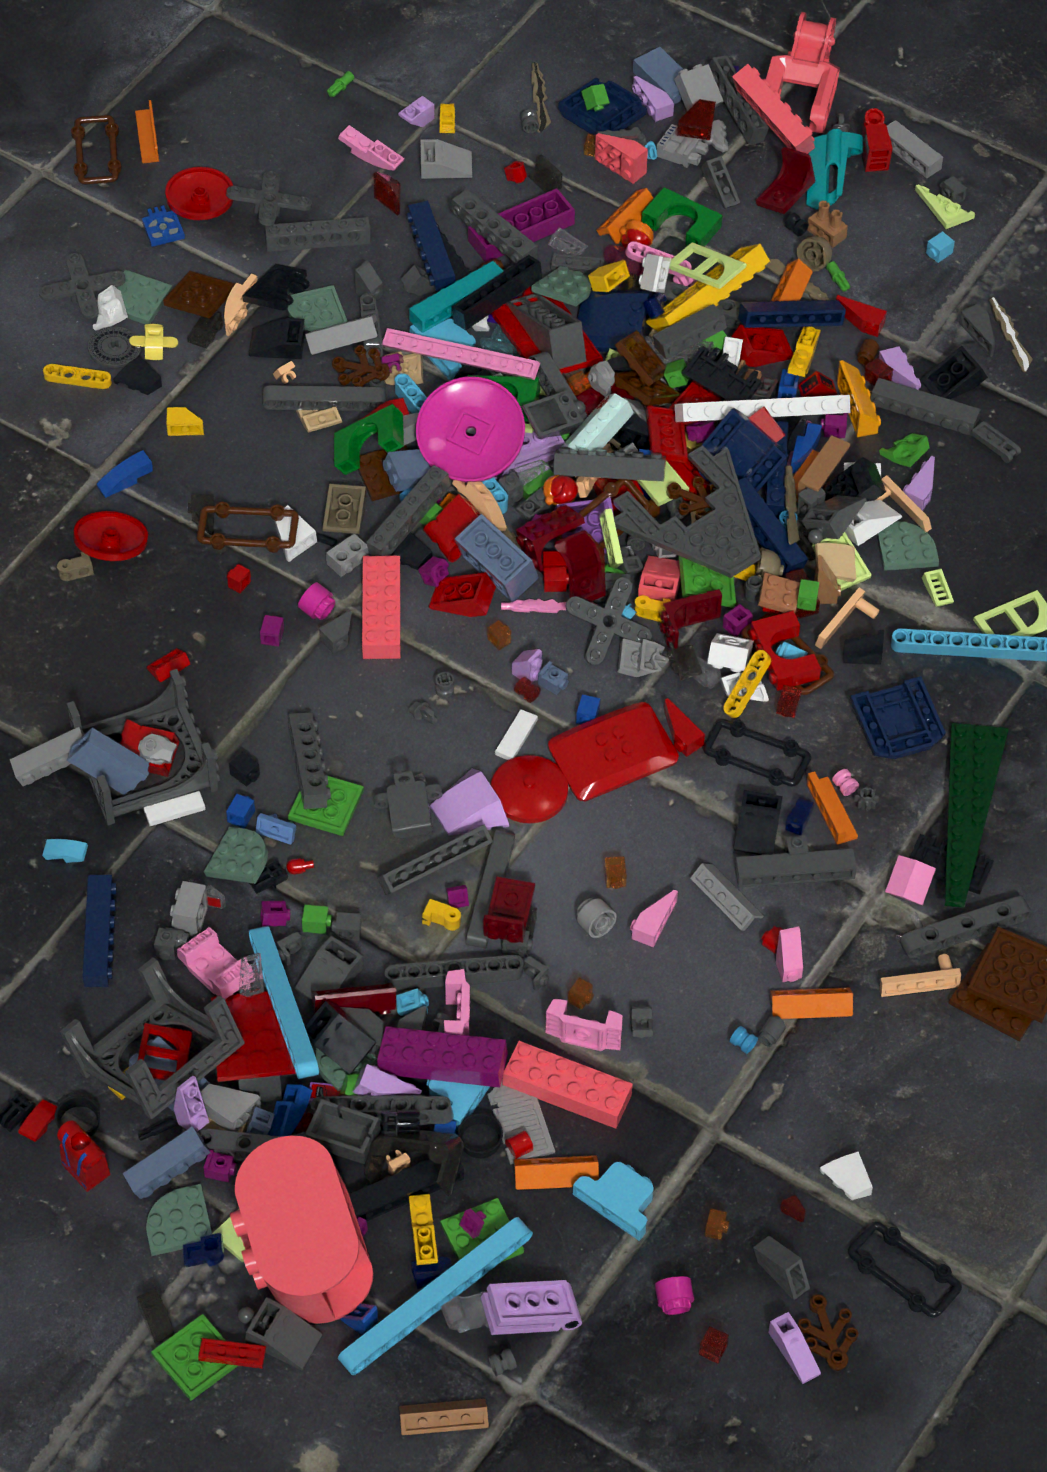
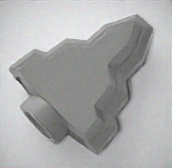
(718, 136)

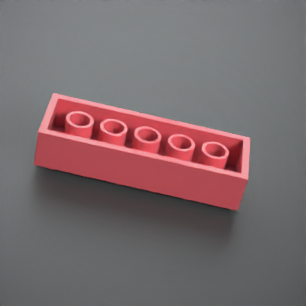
(773, 110)
(381, 607)
(567, 1084)

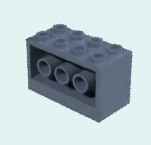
(498, 556)

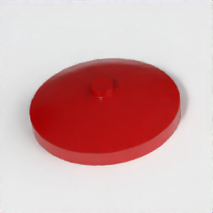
(198, 193)
(110, 536)
(530, 788)

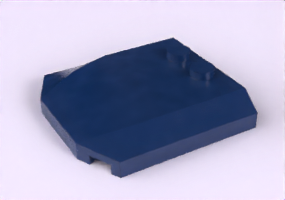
(619, 114)
(613, 316)
(751, 449)
(899, 719)

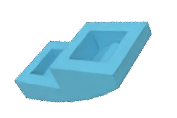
(65, 849)

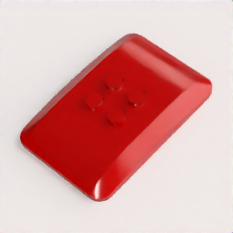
(613, 751)

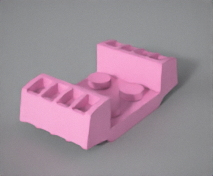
(211, 963)
(458, 994)
(583, 1032)

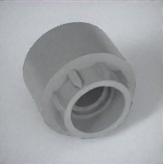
(596, 917)

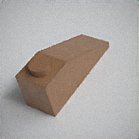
(828, 586)

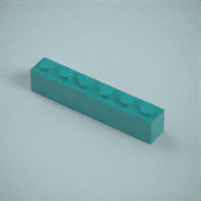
(439, 306)

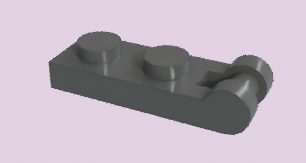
(633, 134)
(996, 441)

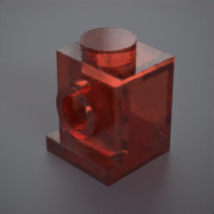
(789, 701)

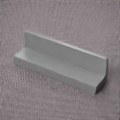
(342, 334)
(725, 896)

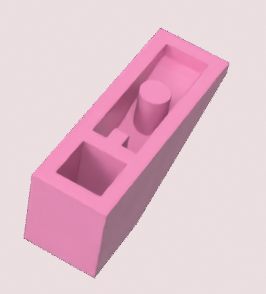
(653, 919)
(789, 955)

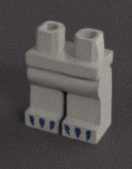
(680, 149)

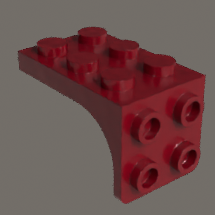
(792, 182)
(537, 533)
(585, 565)
(689, 612)
(509, 910)

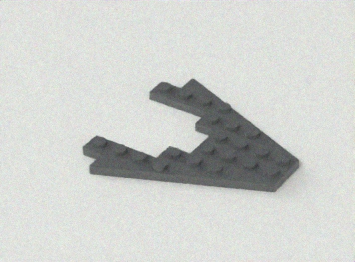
(717, 540)

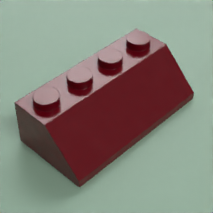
(372, 997)

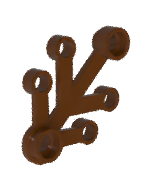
(379, 371)
(700, 501)
(828, 1334)

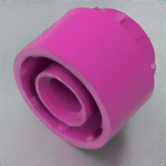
(317, 601)
(674, 1294)

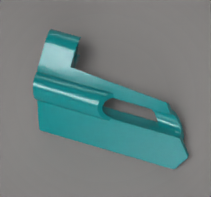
(831, 150)

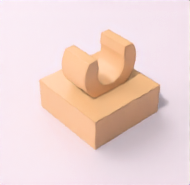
(285, 370)
(397, 1164)

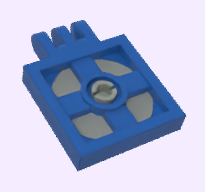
(162, 226)

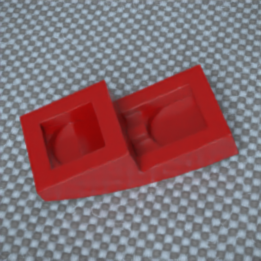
(38, 1120)

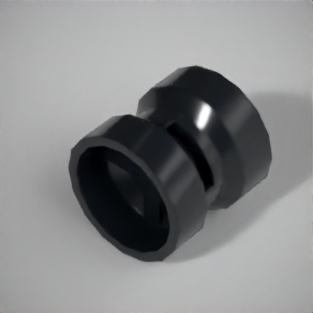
(796, 224)

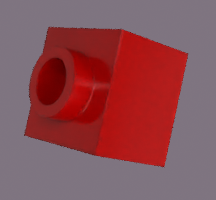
(239, 578)

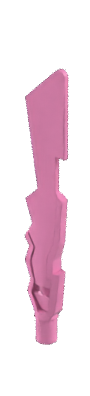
(538, 605)

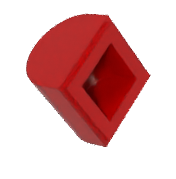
(519, 1144)

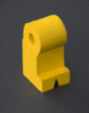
(447, 118)
(649, 608)
(441, 914)

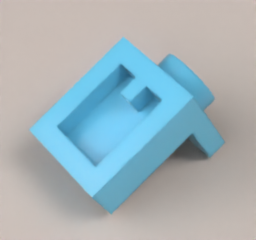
(789, 651)
(411, 1001)

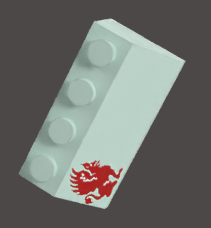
(601, 424)

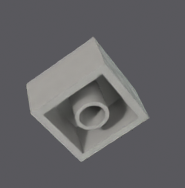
(190, 908)

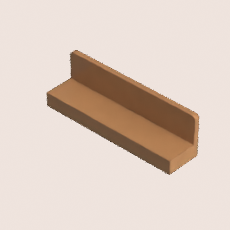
(823, 464)
(443, 1416)

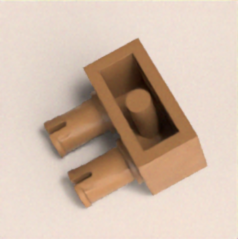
(828, 224)

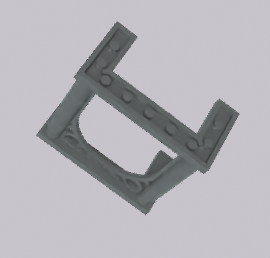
(168, 705)
(138, 1082)

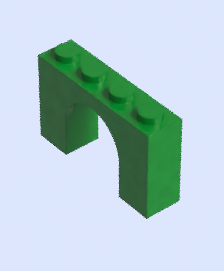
(669, 204)
(521, 388)
(349, 440)

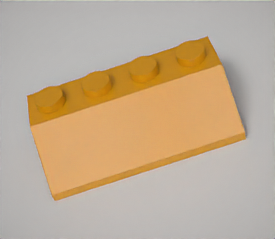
(862, 410)

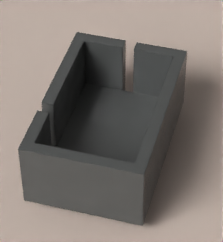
(343, 1136)

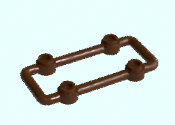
(78, 135)
(610, 491)
(272, 543)
(822, 660)

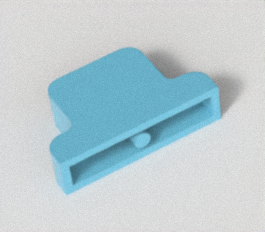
(449, 332)
(463, 1097)
(619, 1197)

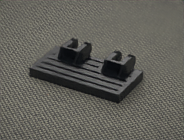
(275, 286)
(721, 377)
(936, 858)

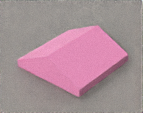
(910, 880)

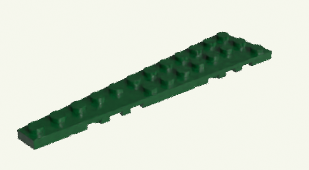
(972, 778)

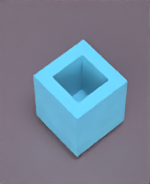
(940, 247)

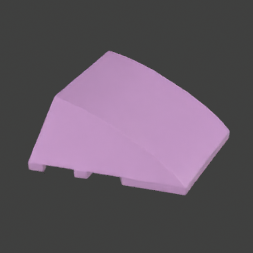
(469, 805)

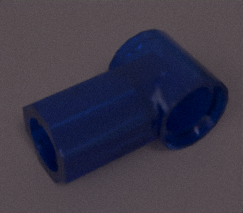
(655, 305)

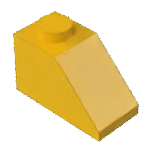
(608, 276)
(183, 422)

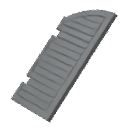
(521, 1113)

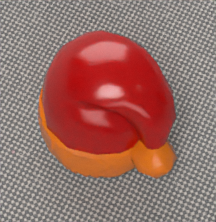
(636, 232)
(560, 490)

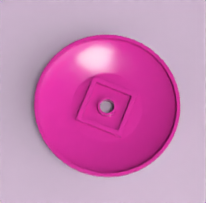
(466, 405)

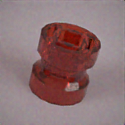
(528, 690)

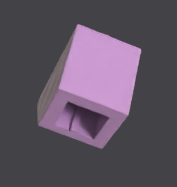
(418, 112)
(528, 665)

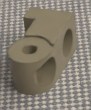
(75, 568)

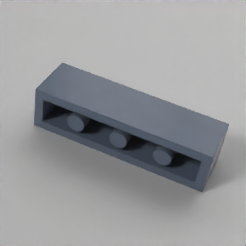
(166, 1163)

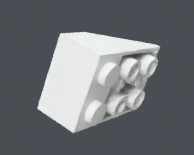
(871, 520)

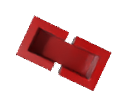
(554, 572)

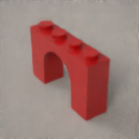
(783, 671)

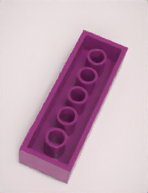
(532, 218)
(443, 1056)

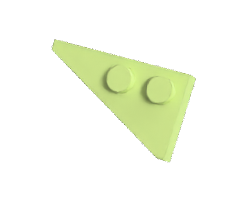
(944, 209)

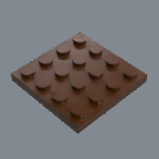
(1013, 975)
(996, 1016)

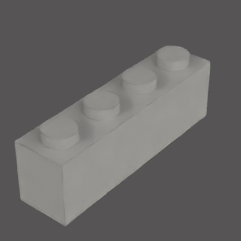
(914, 150)
(45, 758)

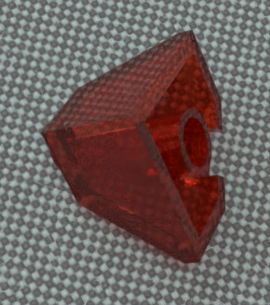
(387, 191)

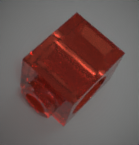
(876, 370)
(714, 1344)

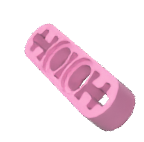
(639, 248)

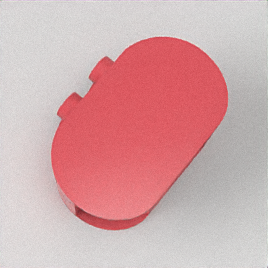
(301, 1230)

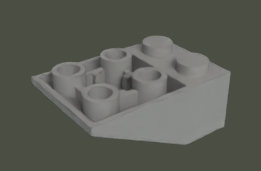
(444, 160)

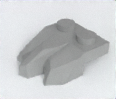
(640, 658)

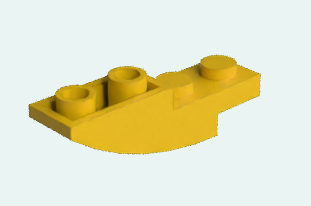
(804, 351)
(423, 1229)

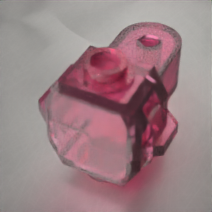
(617, 253)

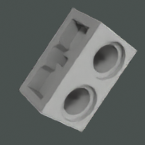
(347, 555)

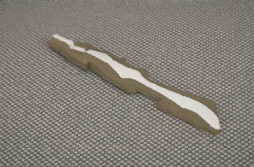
(1010, 334)

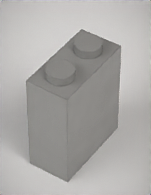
(697, 85)

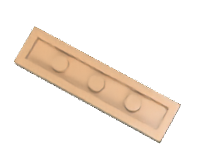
(905, 503)
(855, 601)
(922, 982)

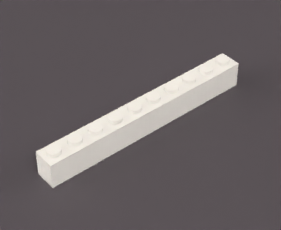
(776, 407)

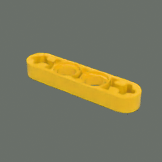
(77, 376)
(750, 685)

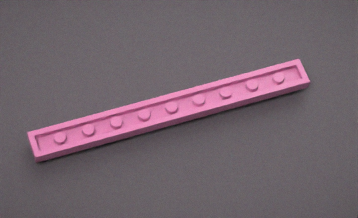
(461, 354)

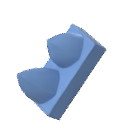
(275, 828)

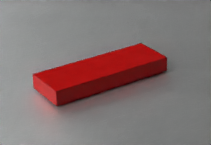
(232, 1353)

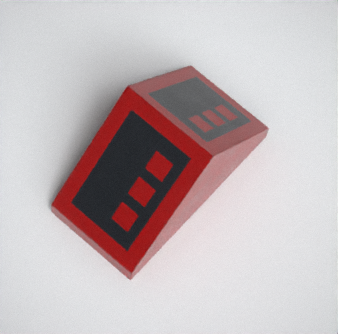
(817, 385)

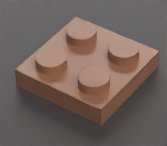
(778, 593)

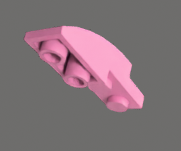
(369, 151)

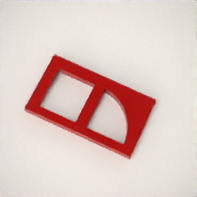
(179, 1038)

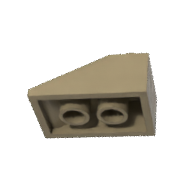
(345, 508)

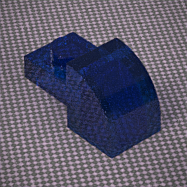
(208, 1250)

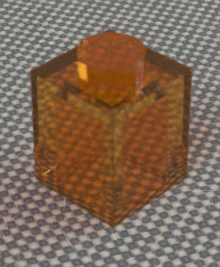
(615, 872)

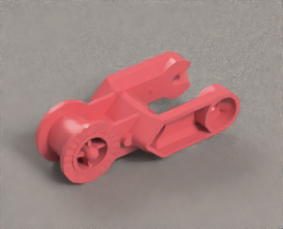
(809, 66)

